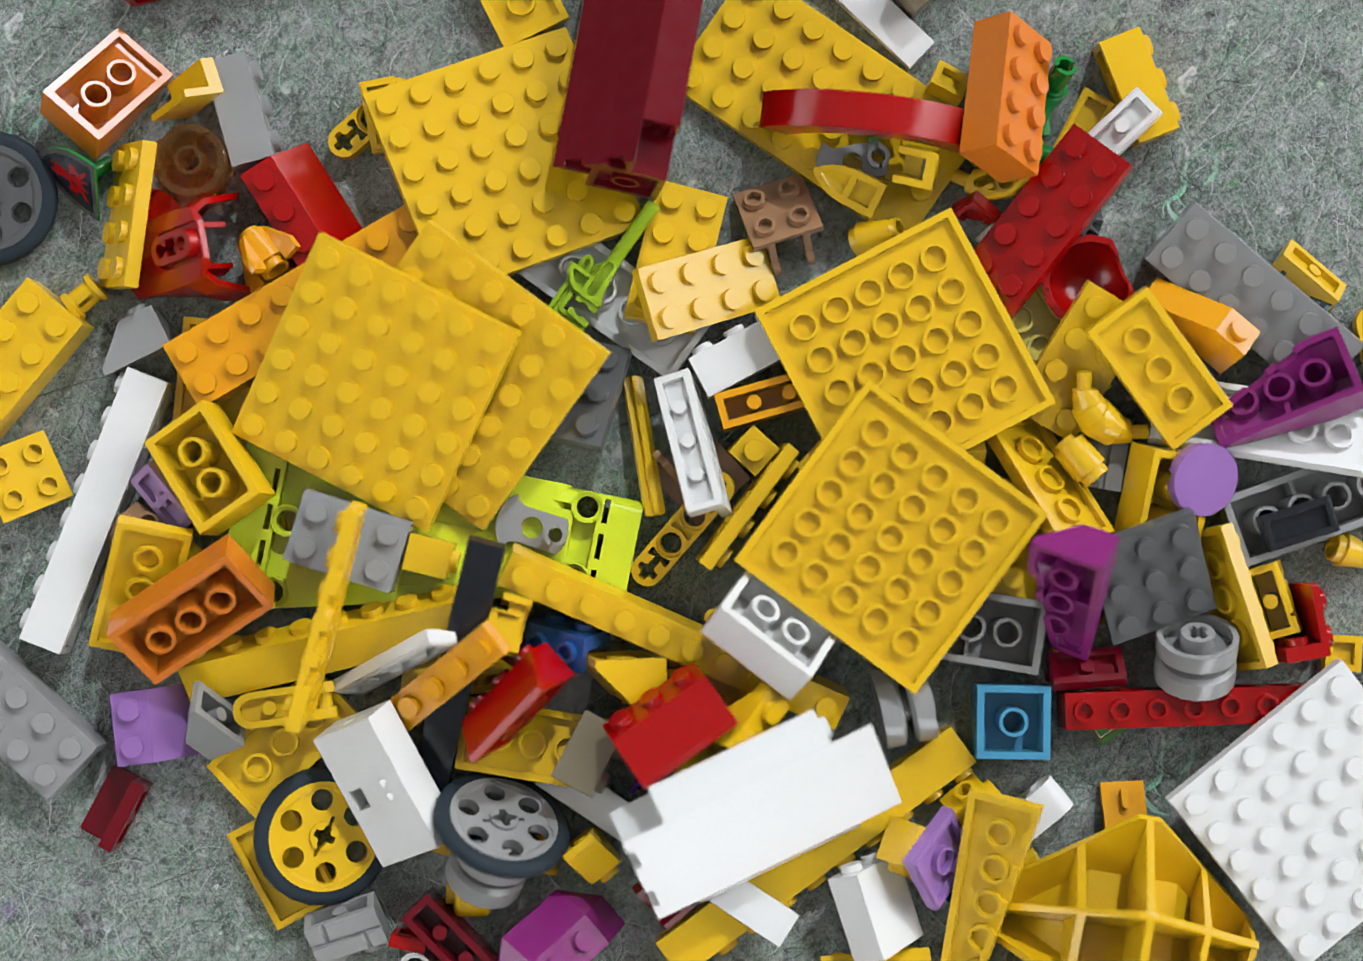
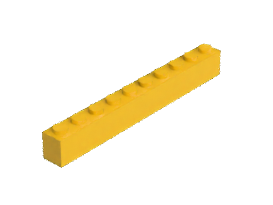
(650, 627)
(917, 778)

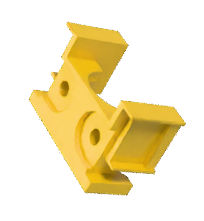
(511, 622)

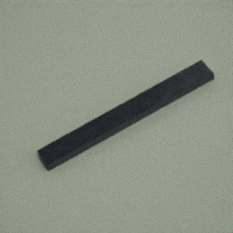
(469, 610)

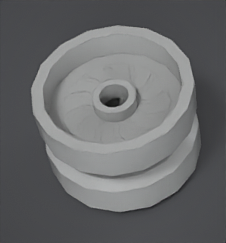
(1197, 658)
(897, 705)
(480, 888)

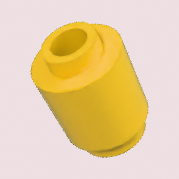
(1081, 459)

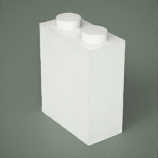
(874, 908)

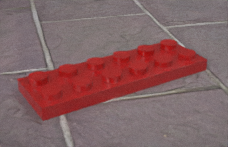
(1049, 215)

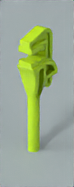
(591, 281)

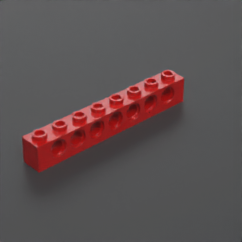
(1155, 708)

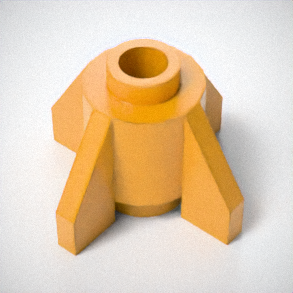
(265, 255)

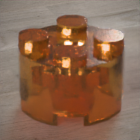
(183, 147)

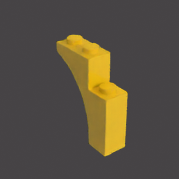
(755, 713)

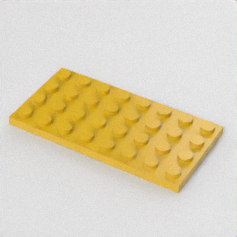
(793, 46)

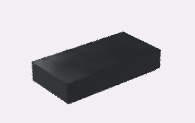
(1297, 523)

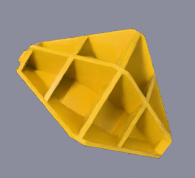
(1125, 898)

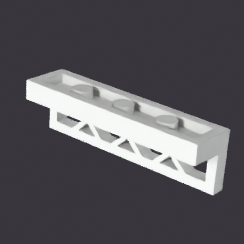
(692, 444)

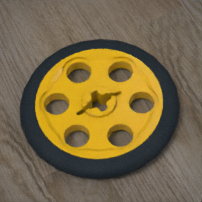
(272, 840)

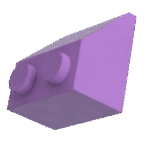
(150, 724)

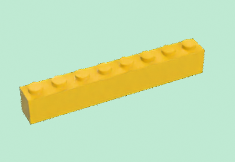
(275, 654)

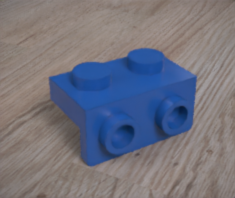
(566, 636)

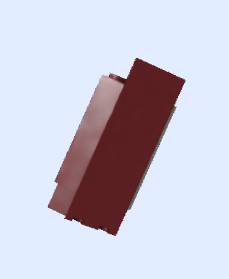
(627, 92)

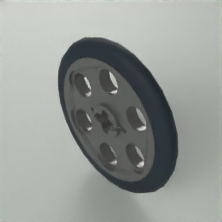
(38, 192)

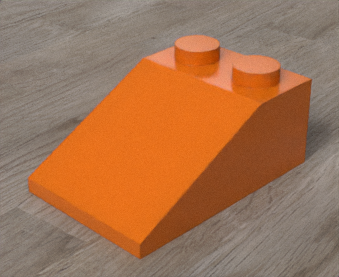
(104, 93)

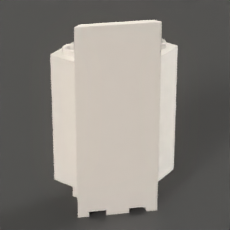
(752, 810)

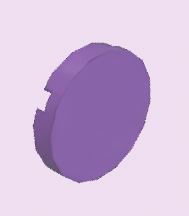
(1203, 478)

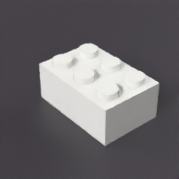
(769, 635)

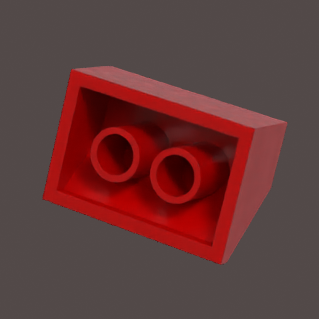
(300, 198)
(514, 700)
(669, 724)

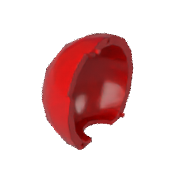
(1087, 259)

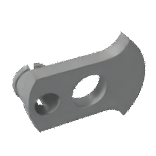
(829, 155)
(510, 521)

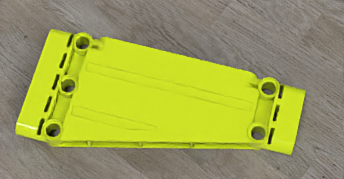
(266, 540)

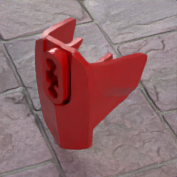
(178, 256)

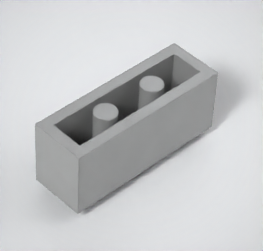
(244, 112)

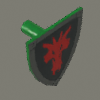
(77, 176)

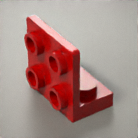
(1316, 636)

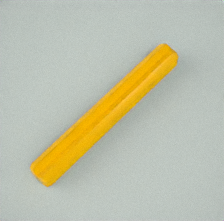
(643, 446)

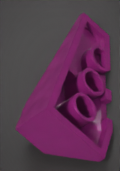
(1300, 391)
(1072, 583)

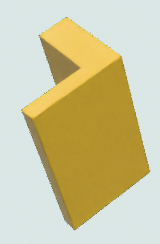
(191, 91)

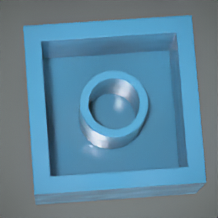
(1010, 720)

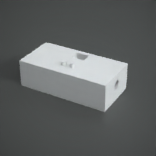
(383, 782)

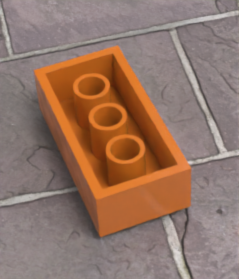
(1006, 98)
(191, 609)

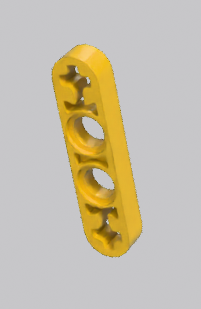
(687, 533)

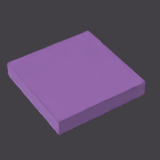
(935, 857)

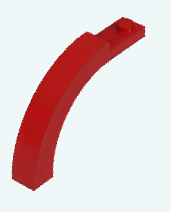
(862, 114)

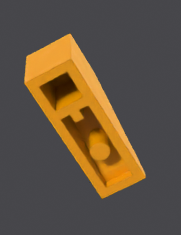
(1209, 327)

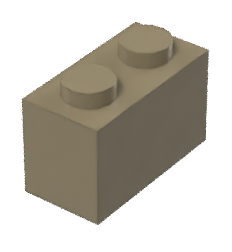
(587, 757)

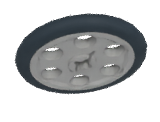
(501, 825)

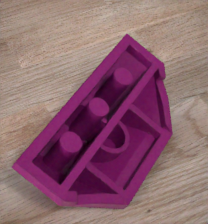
(562, 929)

